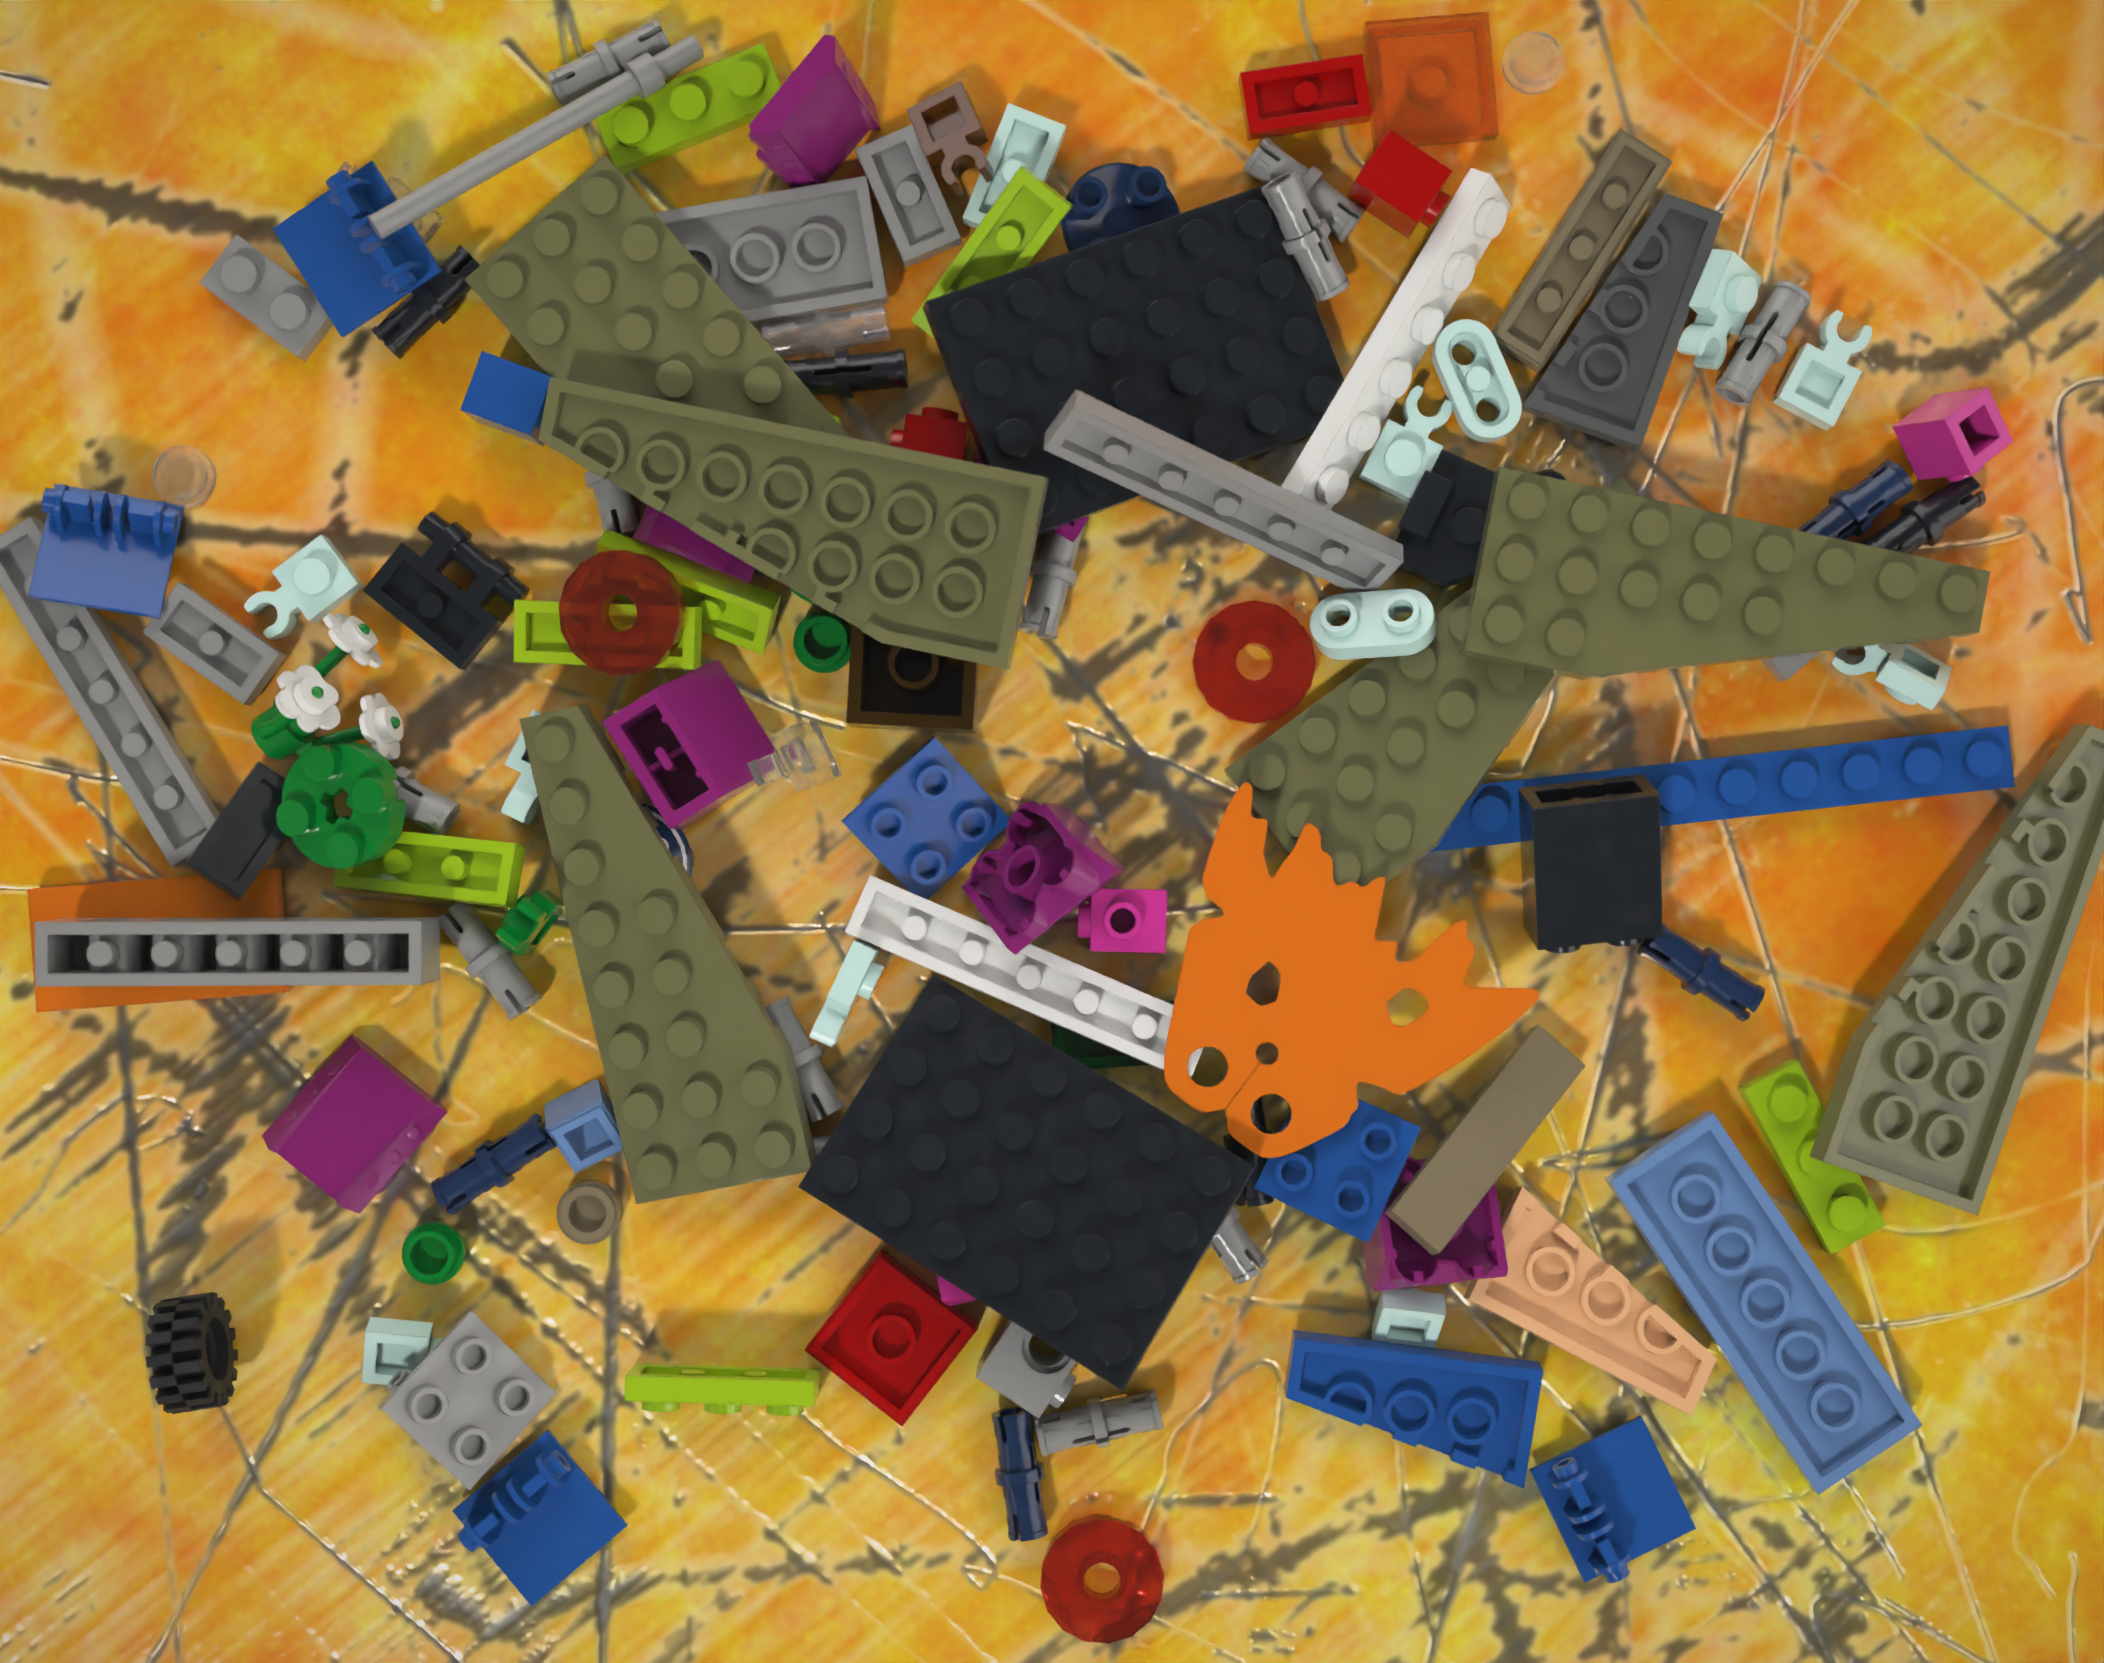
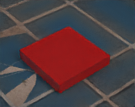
(891, 1337)

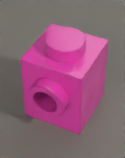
(1953, 434)
(1124, 920)

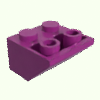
(691, 743)

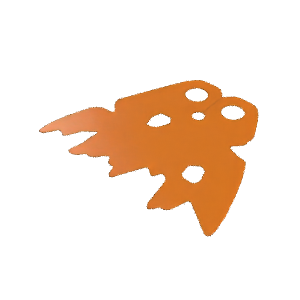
(1331, 993)

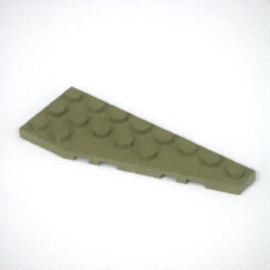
(624, 307)
(871, 531)
(1642, 585)
(1392, 751)
(1958, 1024)
(684, 1043)

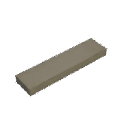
(1579, 250)
(1485, 1140)

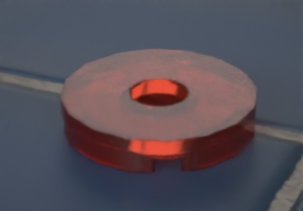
(586, 612)
(1289, 654)
(1110, 1614)

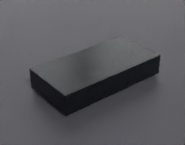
(241, 834)

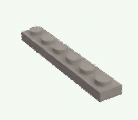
(1221, 495)
(110, 703)

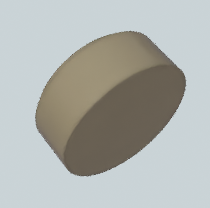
(589, 1211)

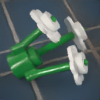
(309, 701)

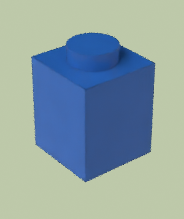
(507, 397)

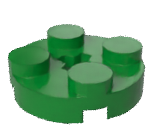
(309, 809)

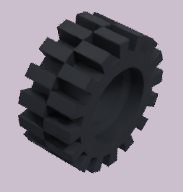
(191, 1353)

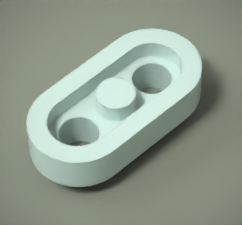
(1480, 381)
(1371, 624)

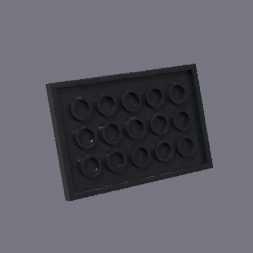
(1173, 323)
(1028, 1181)

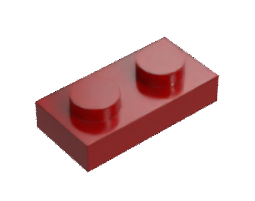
(1305, 97)

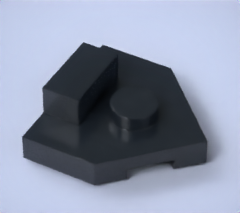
(1446, 521)

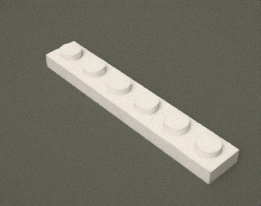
(1400, 341)
(1029, 980)

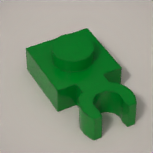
(530, 921)

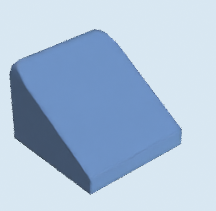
(583, 1125)

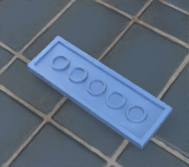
(1763, 1302)

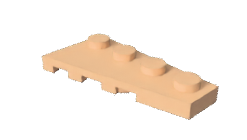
(1589, 1308)

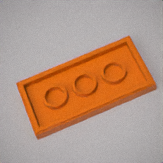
(150, 899)

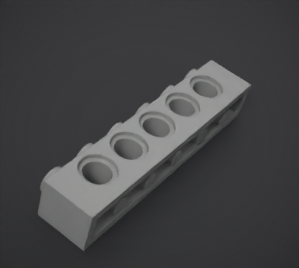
(237, 951)

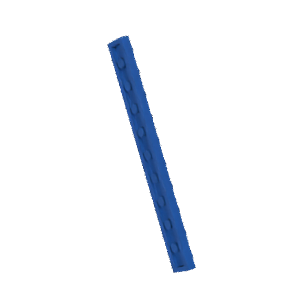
(1773, 782)

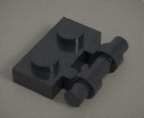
(433, 604)

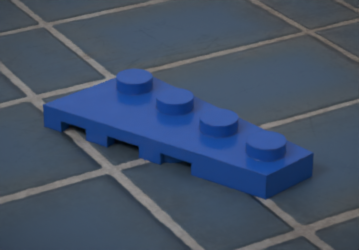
(1447, 1400)

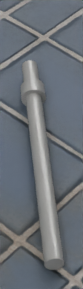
(641, 77)

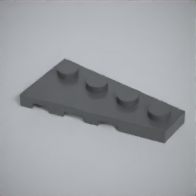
(1624, 342)

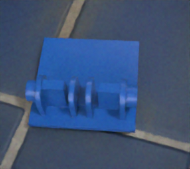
(343, 256)
(105, 550)
(927, 819)
(1346, 1174)
(1612, 1500)
(538, 1518)

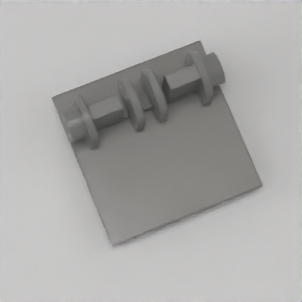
(467, 1399)

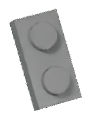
(908, 196)
(268, 297)
(215, 644)

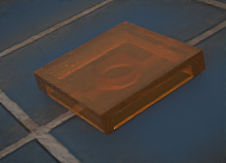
(1431, 79)

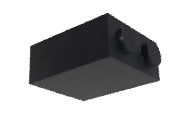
(1591, 862)

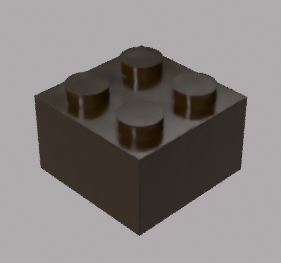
(909, 688)

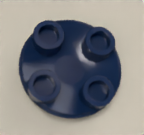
(1115, 201)

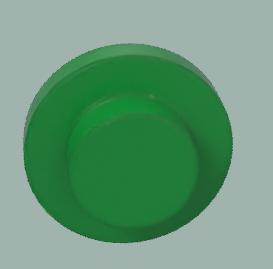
(823, 642)
(433, 1252)

